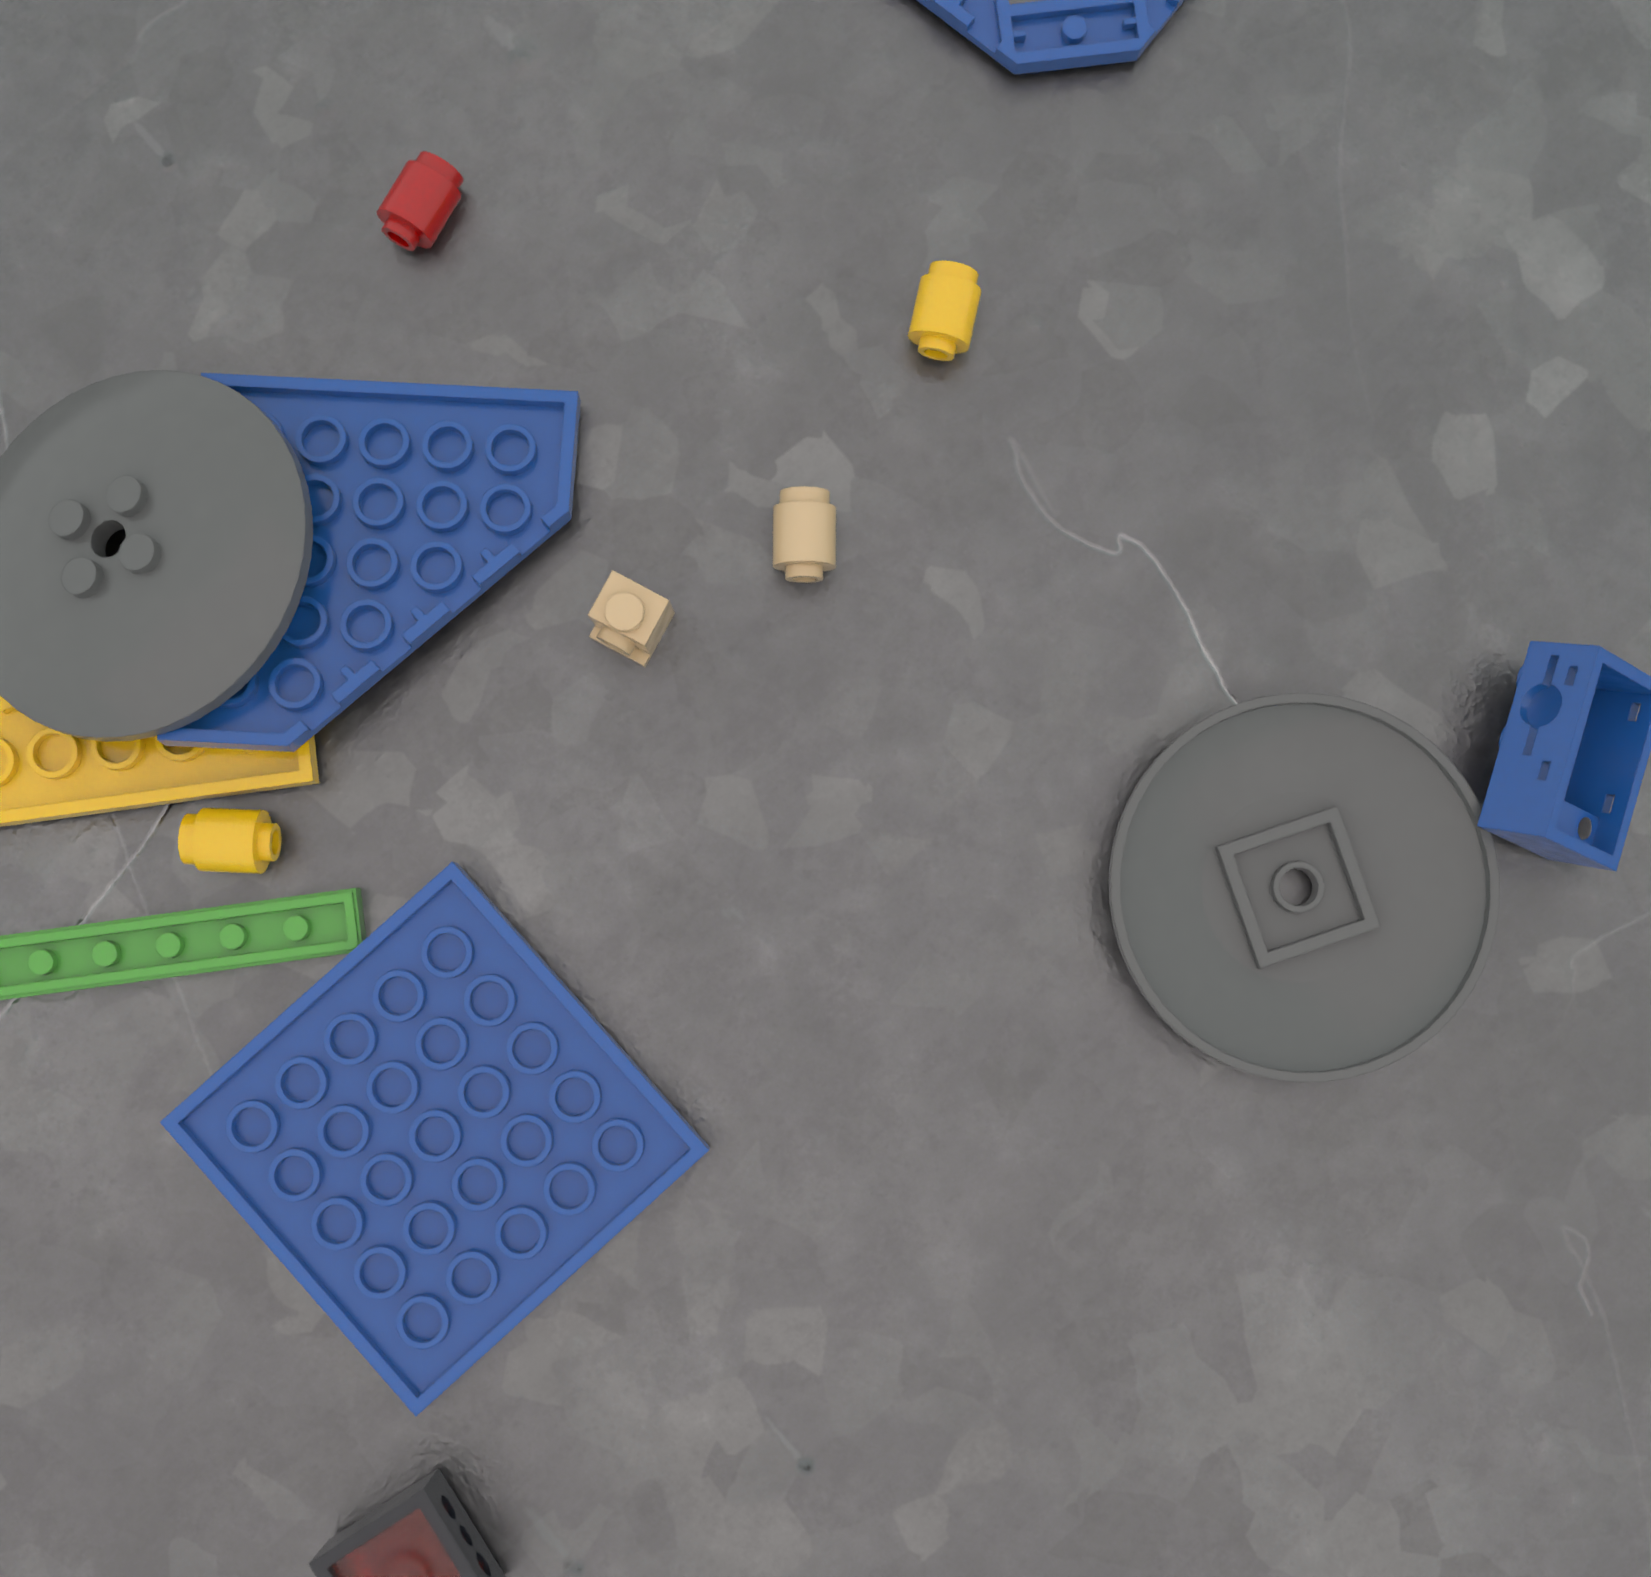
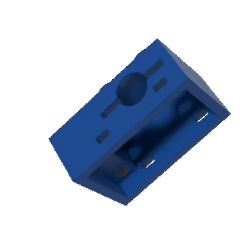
(1569, 753)

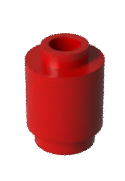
(420, 201)

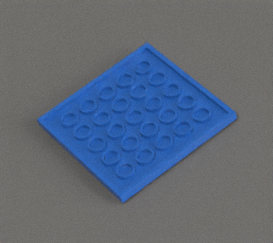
(435, 1137)

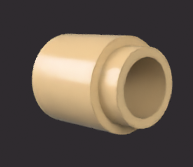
(804, 534)

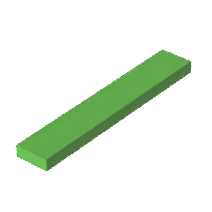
(181, 943)

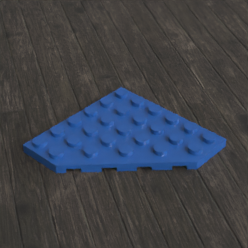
(414, 517)

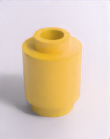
(945, 310)
(229, 840)

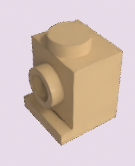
(629, 618)

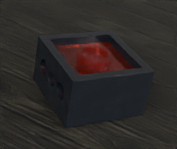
(410, 1536)

